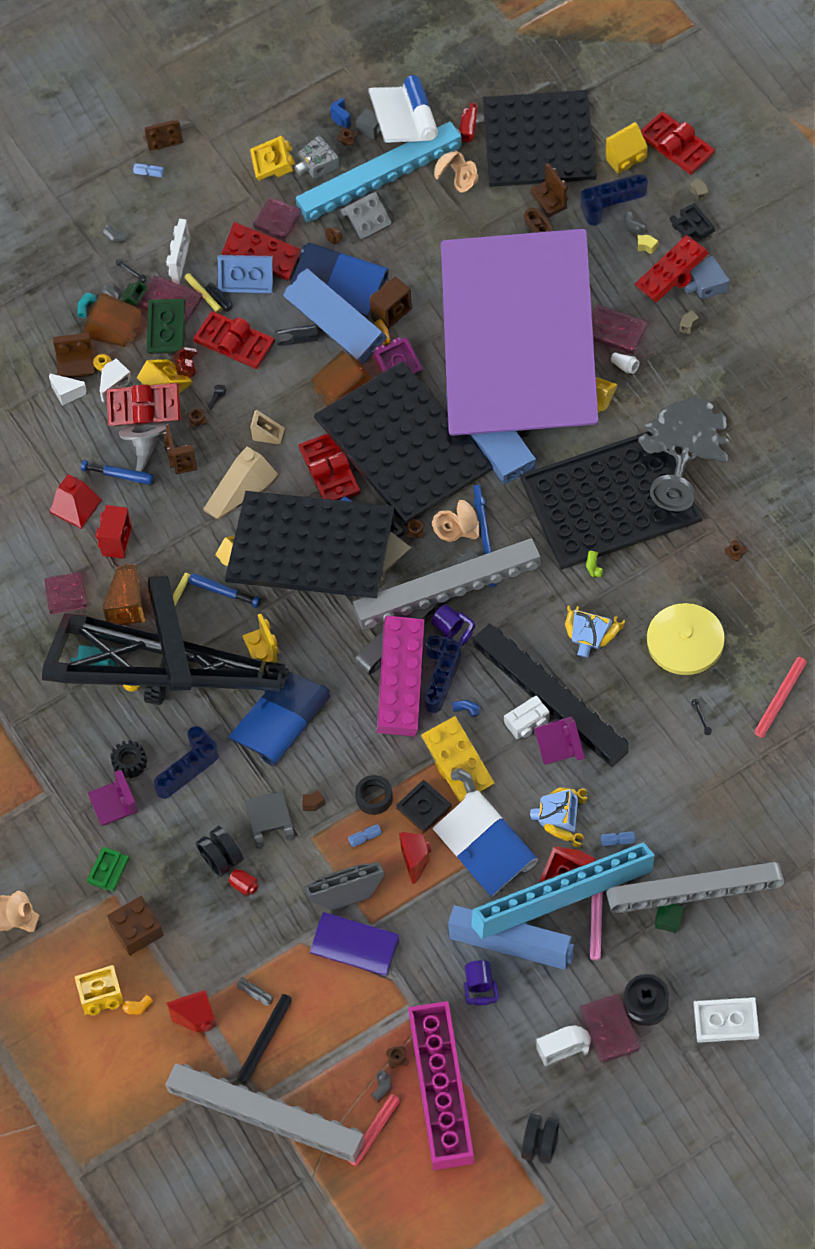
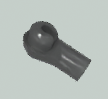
(112, 235)
(384, 1085)

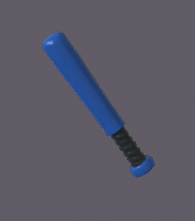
(132, 475)
(211, 585)

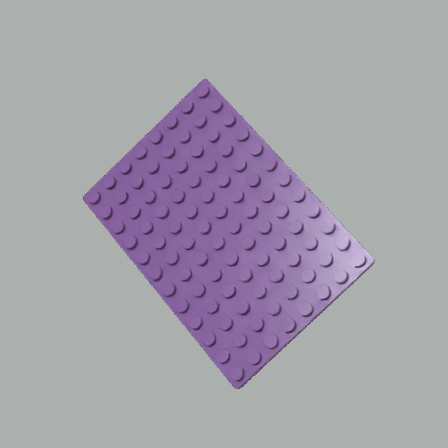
(518, 332)

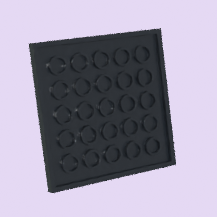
(538, 130)

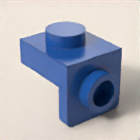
(339, 114)

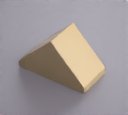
(265, 429)

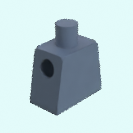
(708, 279)

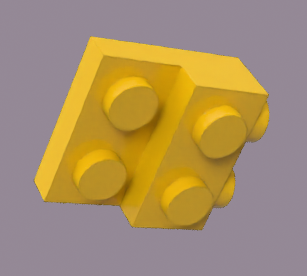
(272, 158)
(99, 990)

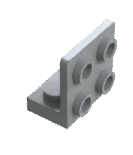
(367, 215)

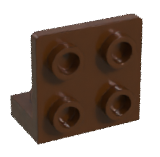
(163, 135)
(552, 193)
(74, 355)
(180, 458)

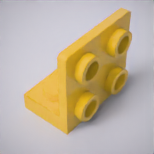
(261, 643)

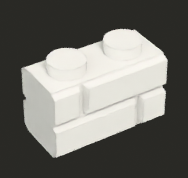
(526, 717)

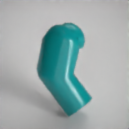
(83, 302)

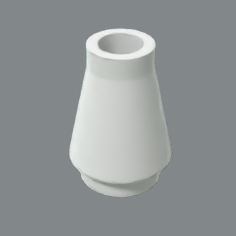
(627, 363)

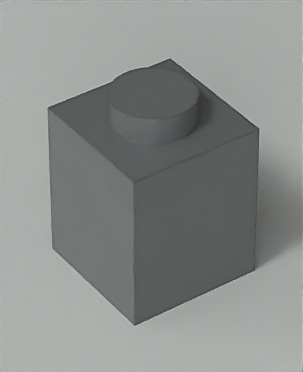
(368, 124)

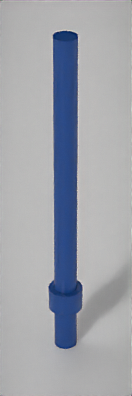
(479, 503)

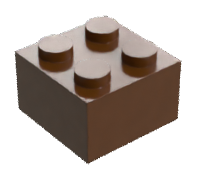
(391, 302)
(135, 925)

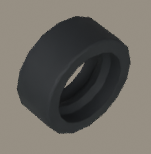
(374, 780)

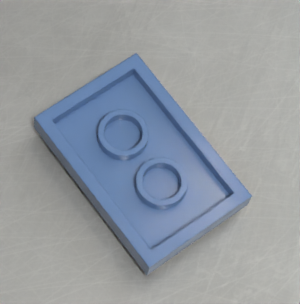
(245, 274)

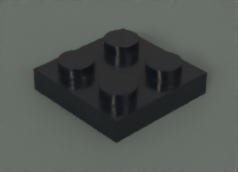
(423, 806)

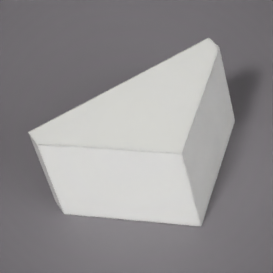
(67, 388)

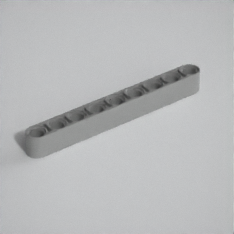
(695, 887)

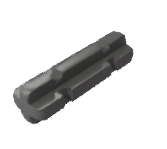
(254, 991)

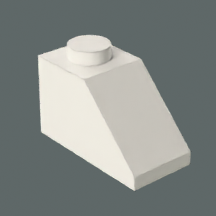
(113, 376)

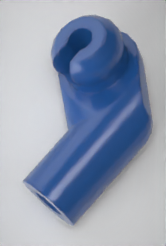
(466, 705)

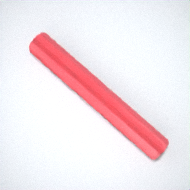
(377, 1126)

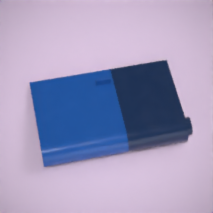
(346, 275)
(280, 718)

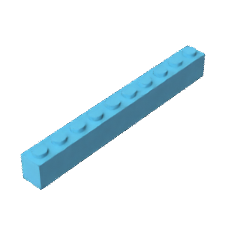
(377, 173)
(562, 890)

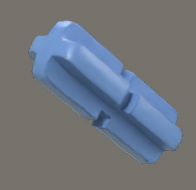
(143, 169)
(360, 837)
(613, 839)

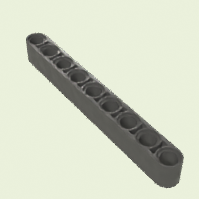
(370, 657)

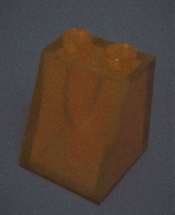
(112, 321)
(340, 377)
(124, 598)

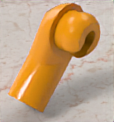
(381, 326)
(137, 1008)

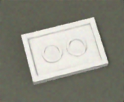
(178, 249)
(726, 1020)

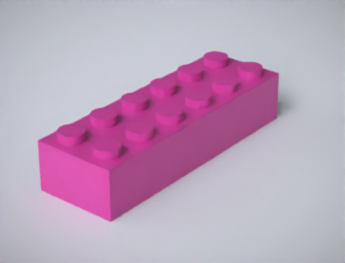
(400, 676)

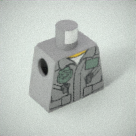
(317, 159)

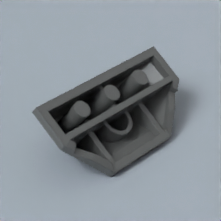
(345, 886)

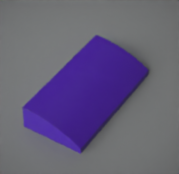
(354, 944)

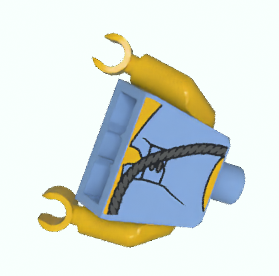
(590, 630)
(559, 813)

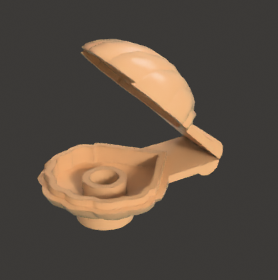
(465, 171)
(458, 526)
(17, 912)

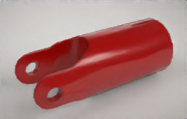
(468, 123)

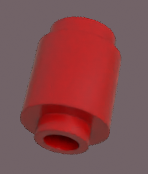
(243, 882)

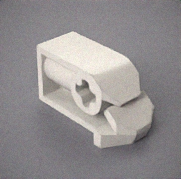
(563, 1044)

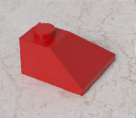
(74, 501)
(415, 853)
(563, 861)
(192, 1012)

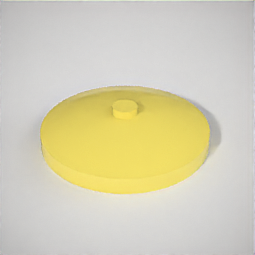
(685, 639)

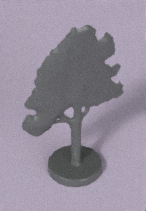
(693, 428)

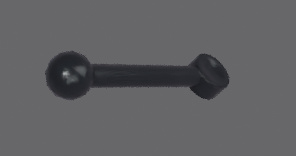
(142, 278)
(707, 730)

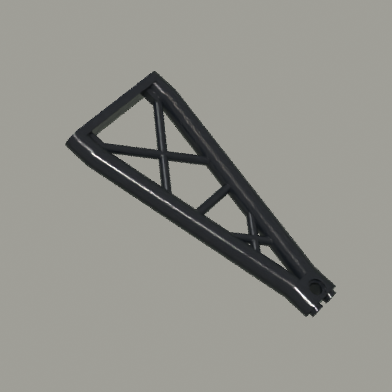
(218, 667)

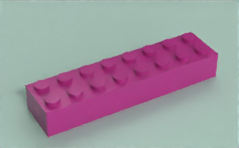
(441, 1085)

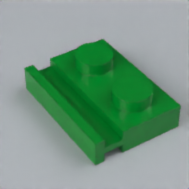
(108, 869)

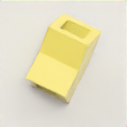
(647, 243)

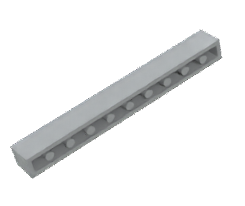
(447, 583)
(265, 1112)

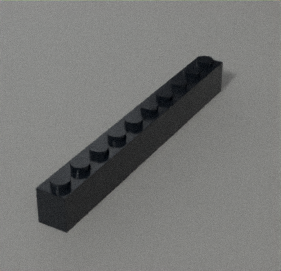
(557, 699)

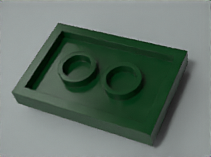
(165, 325)

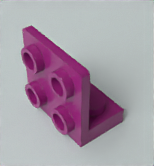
(559, 741)
(113, 800)

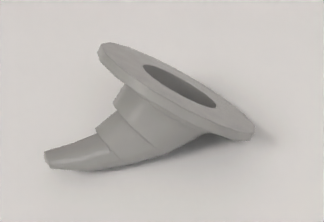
(144, 439)

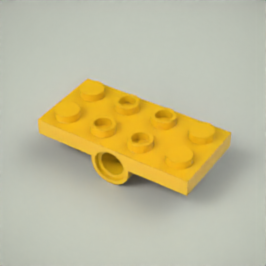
(454, 750)

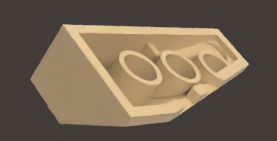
(247, 473)

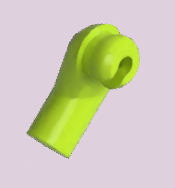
(591, 565)

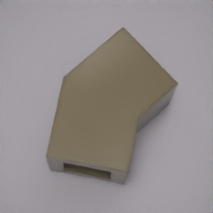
(699, 189)
(688, 321)

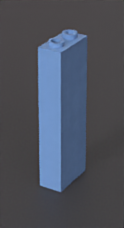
(334, 316)
(506, 454)
(519, 941)

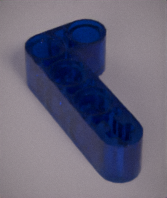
(609, 194)
(440, 675)
(167, 783)

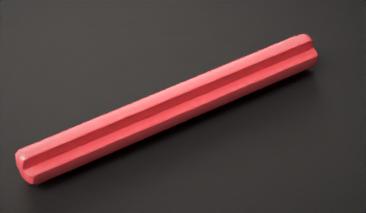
(780, 697)

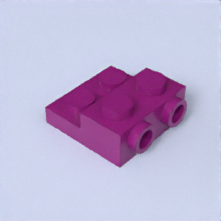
(396, 352)

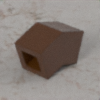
(313, 801)

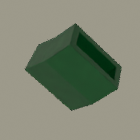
(133, 293)
(669, 917)

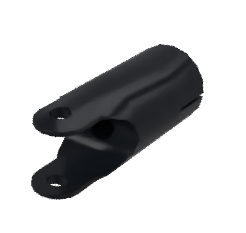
(300, 335)

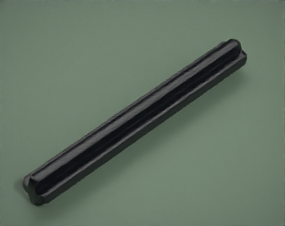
(264, 1038)

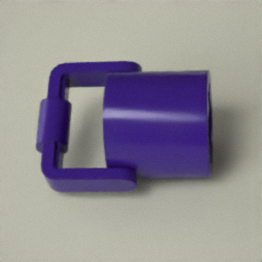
(451, 622)
(479, 981)

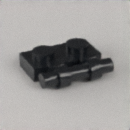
(696, 220)

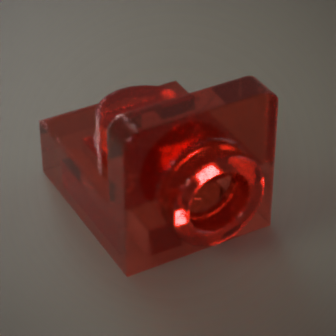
(184, 361)

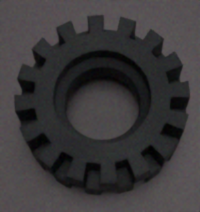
(154, 694)
(125, 749)

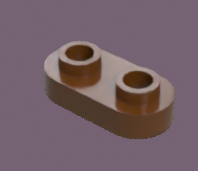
(540, 222)

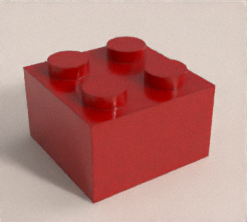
(114, 531)

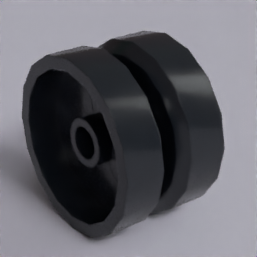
(219, 851)
(646, 1000)
(542, 1139)

